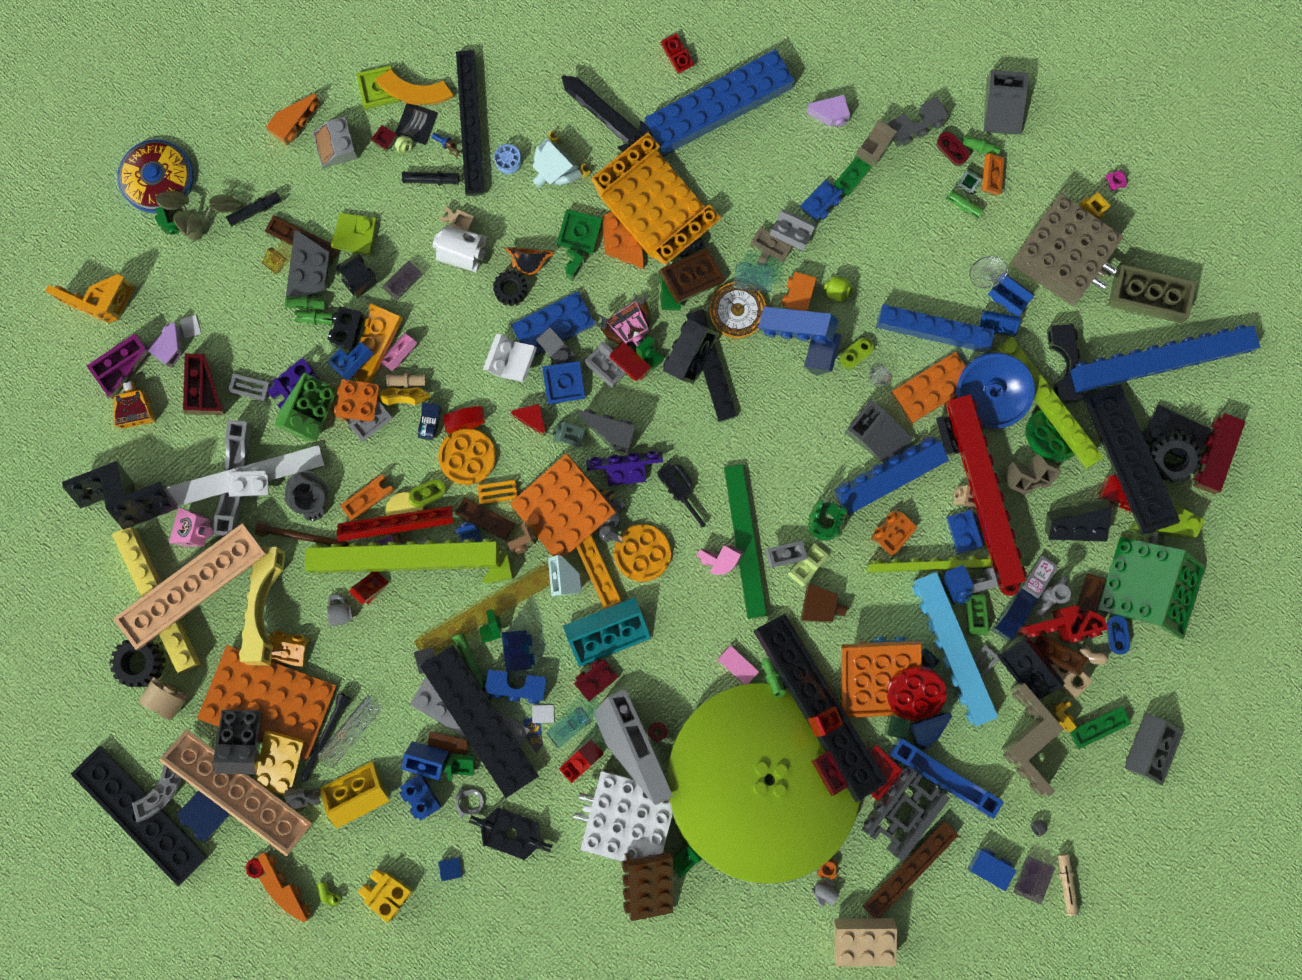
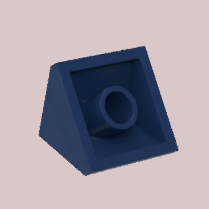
(821, 356)

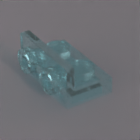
(753, 277)

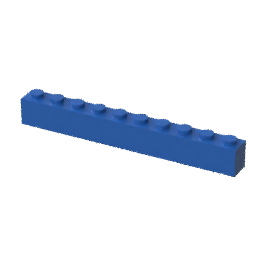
(1165, 358)

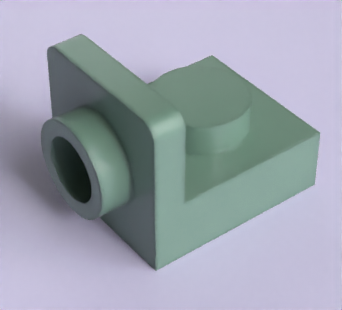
(568, 434)

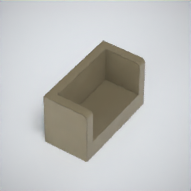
(876, 143)

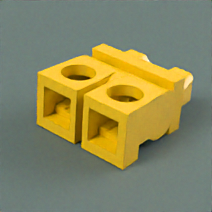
(386, 890)

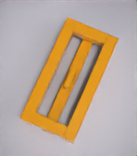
(494, 485)

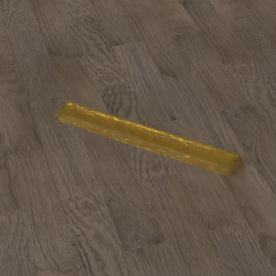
(477, 615)

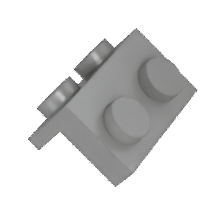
(604, 366)

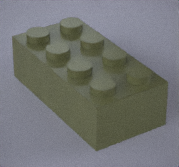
(1152, 294)

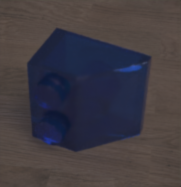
(517, 651)

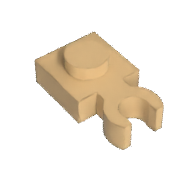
(459, 219)

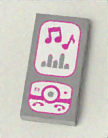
(1039, 576)

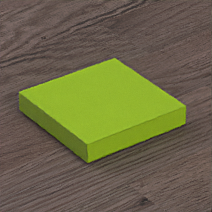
(371, 93)

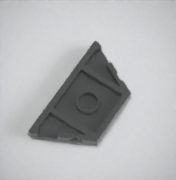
(307, 267)

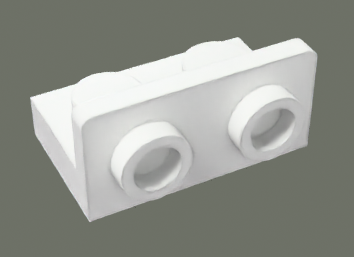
(248, 482)

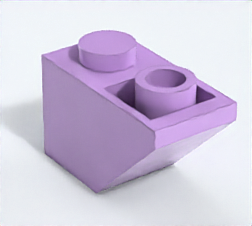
(168, 346)

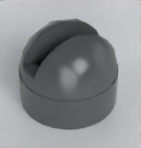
(1039, 827)

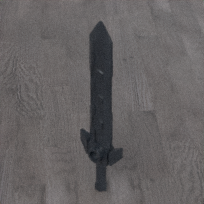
(613, 120)

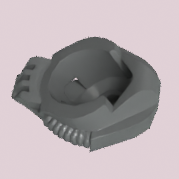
(306, 494)

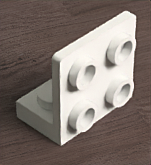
(509, 358)

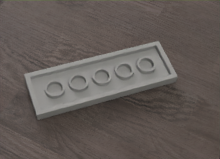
(430, 703)

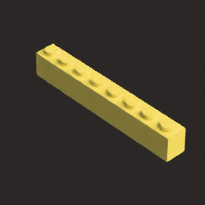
(147, 578)

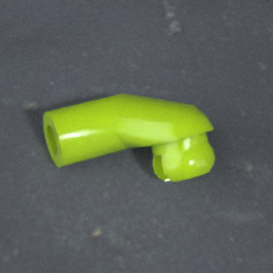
(326, 896)

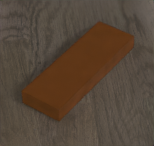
(485, 518)
(1062, 656)

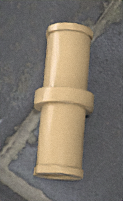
(405, 380)

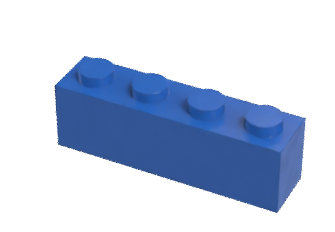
(798, 324)

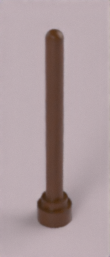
(263, 529)

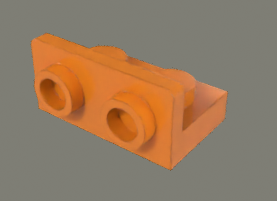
(893, 532)

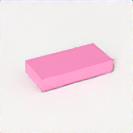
(738, 665)

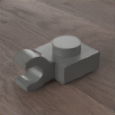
(300, 798)

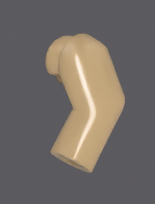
(1094, 657)

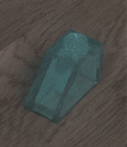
(569, 727)

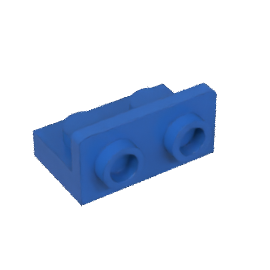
(821, 200)
(965, 531)

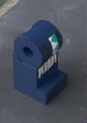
(429, 421)

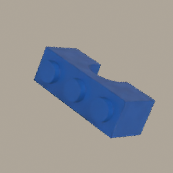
(498, 685)

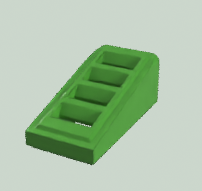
(977, 631)

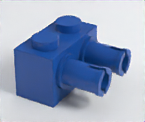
(420, 797)

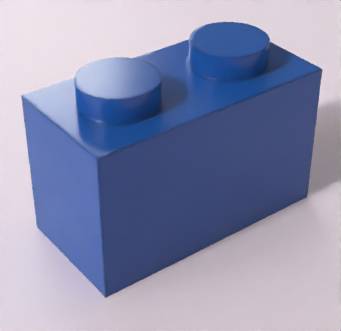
(958, 585)
(425, 760)
(991, 869)

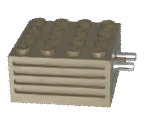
(1068, 251)

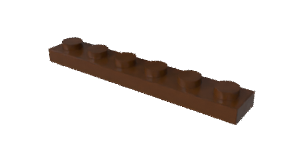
(910, 870)

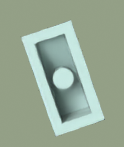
(563, 577)

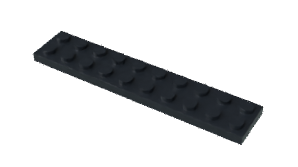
(814, 697)

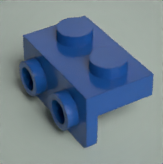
(1011, 295)

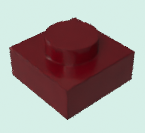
(384, 138)

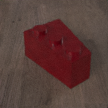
(199, 388)

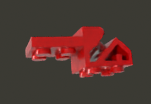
(1070, 625)

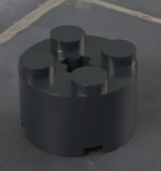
(356, 276)

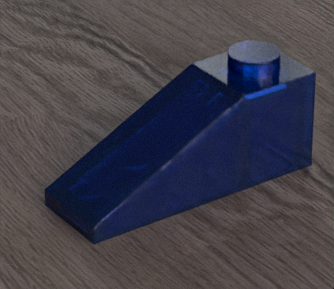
(1015, 615)

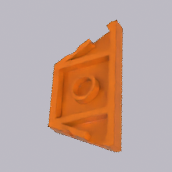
(620, 242)

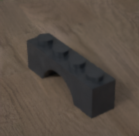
(1063, 340)

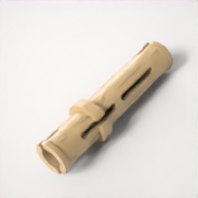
(1068, 887)

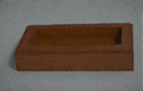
(1091, 593)

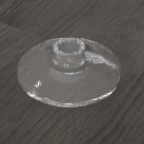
(988, 266)

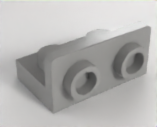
(792, 230)
(364, 428)
(989, 581)

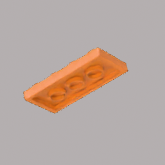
(930, 388)

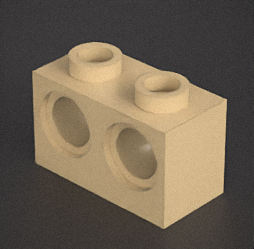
(1069, 687)

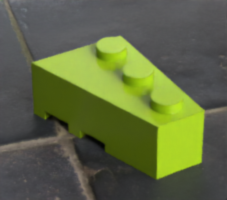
(1187, 527)

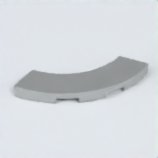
(159, 796)

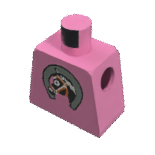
(190, 529)

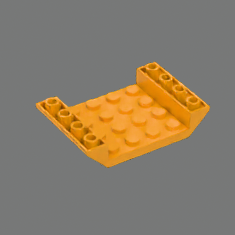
(653, 201)

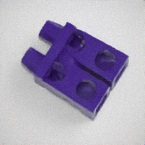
(287, 380)

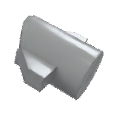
(825, 893)

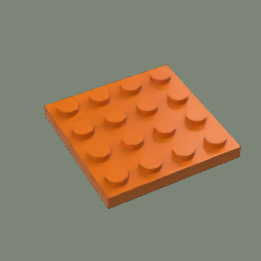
(563, 507)
(868, 671)

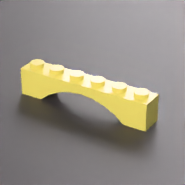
(255, 645)

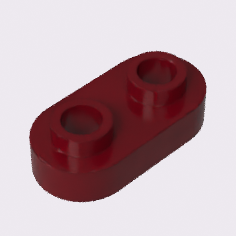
(954, 148)

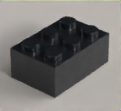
(690, 351)

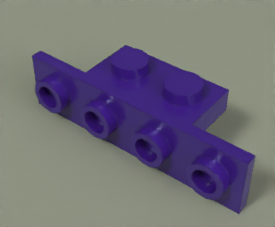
(625, 469)

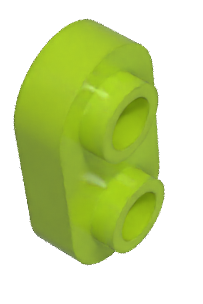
(857, 353)
(425, 492)

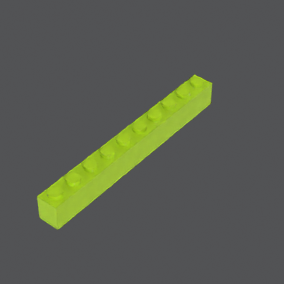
(402, 557)

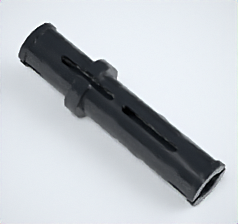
(430, 178)
(258, 206)

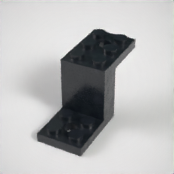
(118, 492)

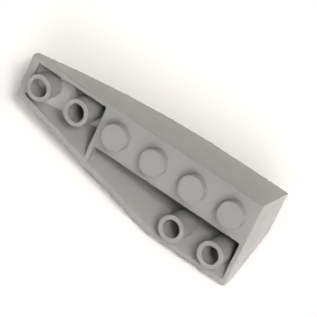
(630, 745)

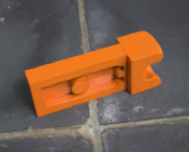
(366, 498)

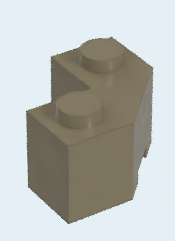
(1037, 474)

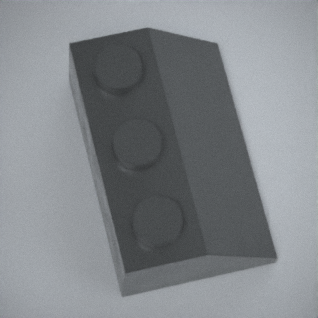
(1154, 749)

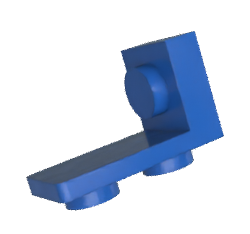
(469, 531)

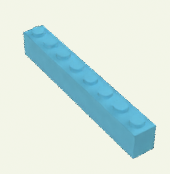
(955, 650)

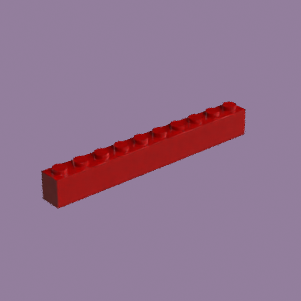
(985, 491)

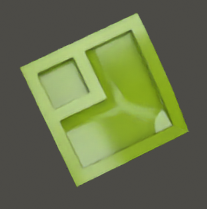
(354, 234)

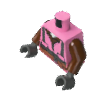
(628, 324)

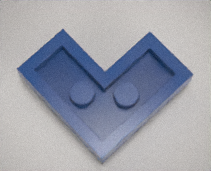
(348, 365)

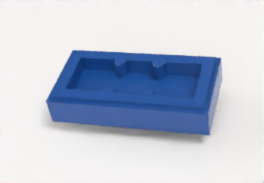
(1000, 322)

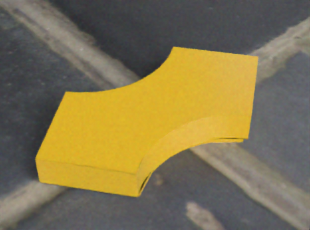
(411, 396)

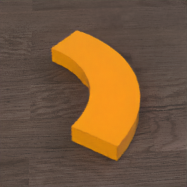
(412, 93)

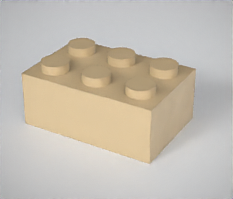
(865, 942)

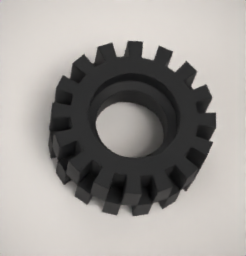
(510, 277)

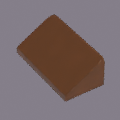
(448, 743)

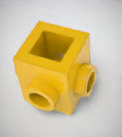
(1096, 205)

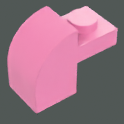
(722, 563)

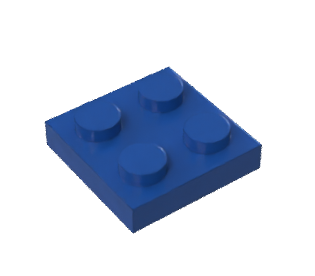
(563, 382)

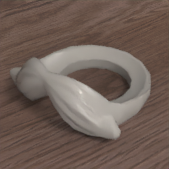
(463, 810)

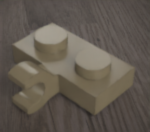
(770, 247)

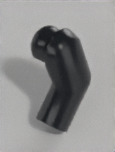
(696, 245)

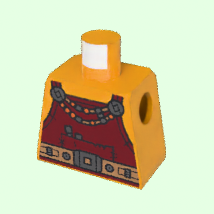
(132, 408)

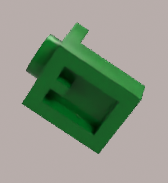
(574, 266)
(648, 353)

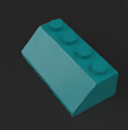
(606, 632)

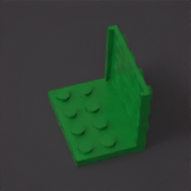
(1152, 585)

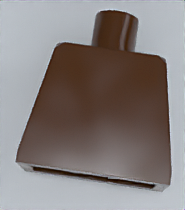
(821, 605)

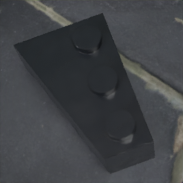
(1080, 523)

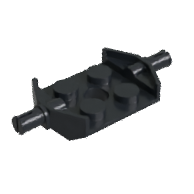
(494, 833)

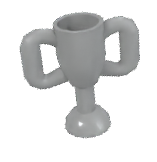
(1054, 595)

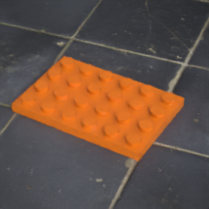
(288, 698)

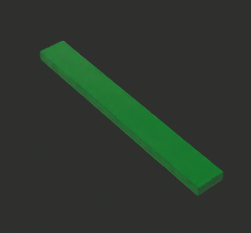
(745, 541)

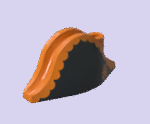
(528, 260)

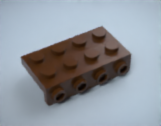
(648, 886)

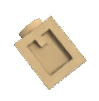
(963, 496)

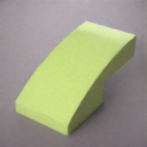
(805, 569)

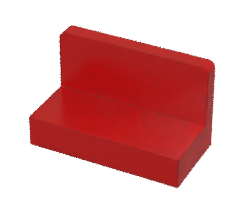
(630, 362)

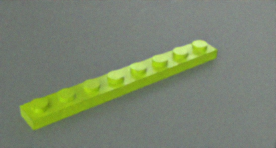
(1056, 410)
(934, 564)

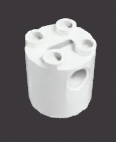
(460, 248)

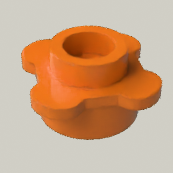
(831, 873)

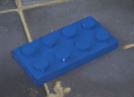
(565, 317)

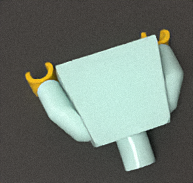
(555, 165)

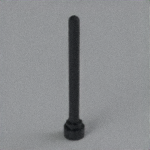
(342, 702)

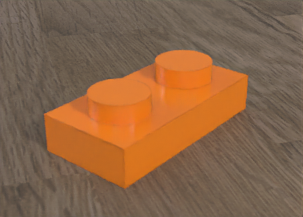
(993, 174)

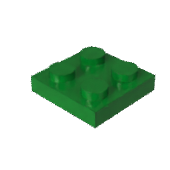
(579, 232)

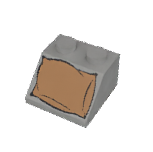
(335, 142)

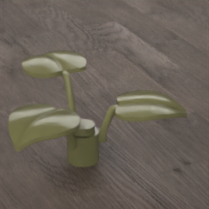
(192, 223)

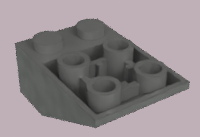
(1005, 101)
(878, 432)
(614, 433)
(238, 742)

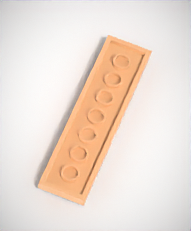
(189, 586)
(236, 794)

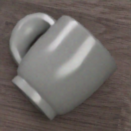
(338, 613)

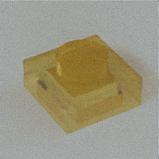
(273, 260)

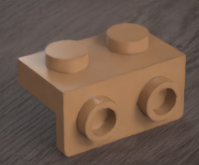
(521, 544)

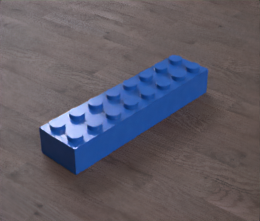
(719, 102)

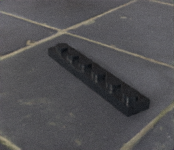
(715, 377)

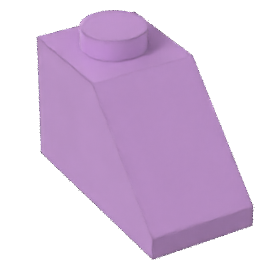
(830, 111)

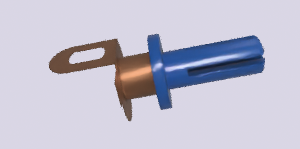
(447, 143)

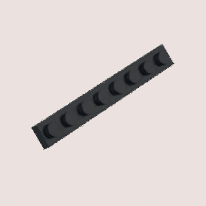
(470, 123)

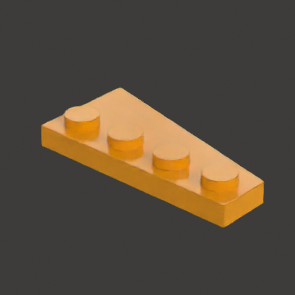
(378, 335)

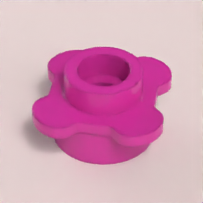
(1119, 175)

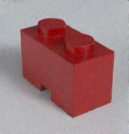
(1112, 490)

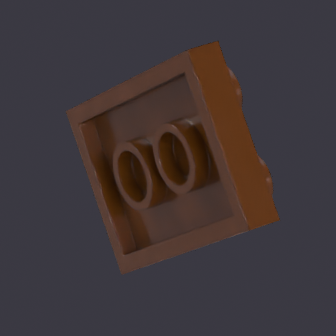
(692, 275)

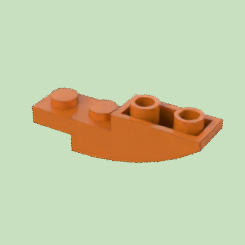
(285, 896)

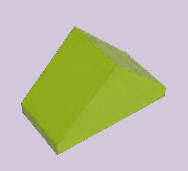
(500, 574)

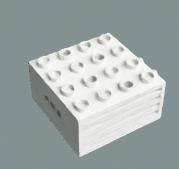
(623, 820)

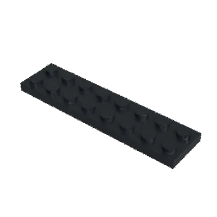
(1131, 459)
(479, 721)
(157, 835)

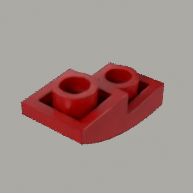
(677, 53)
(466, 417)

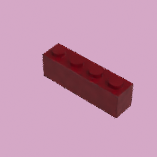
(1219, 453)

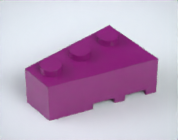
(118, 364)

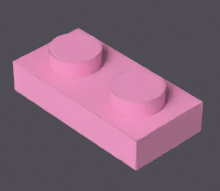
(398, 352)

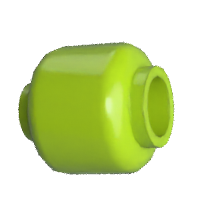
(838, 288)

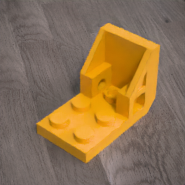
(110, 302)

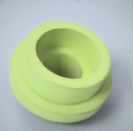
(403, 144)

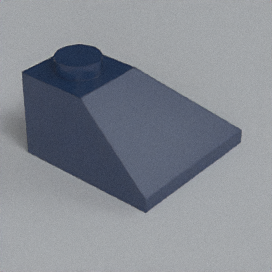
(929, 729)

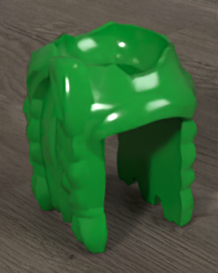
(838, 514)

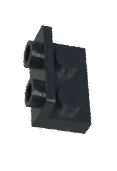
(947, 435)

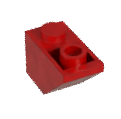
(581, 761)

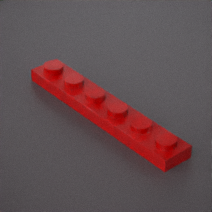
(394, 523)

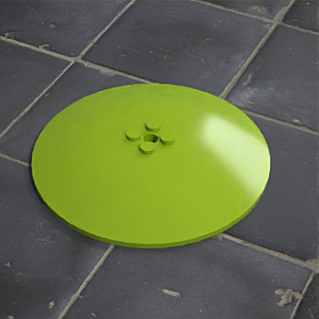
(729, 809)

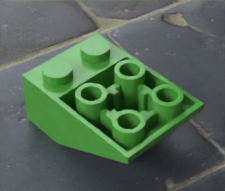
(306, 408)

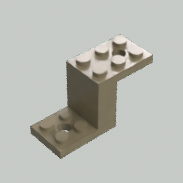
(1031, 739)

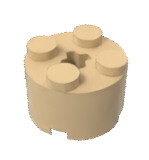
(163, 698)

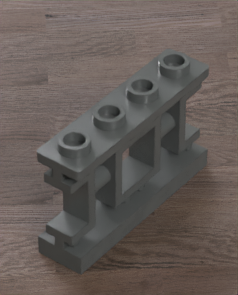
(916, 823)

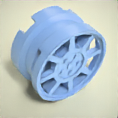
(507, 159)

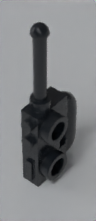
(679, 491)

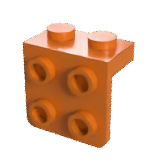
(356, 401)

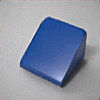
(450, 869)

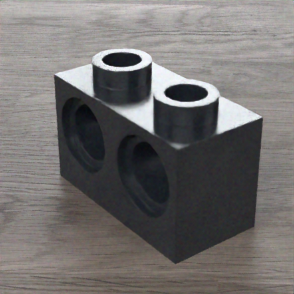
(352, 328)

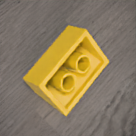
(354, 795)

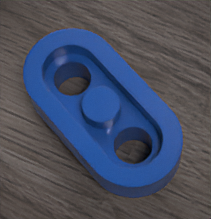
(1120, 634)

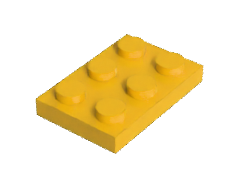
(279, 762)

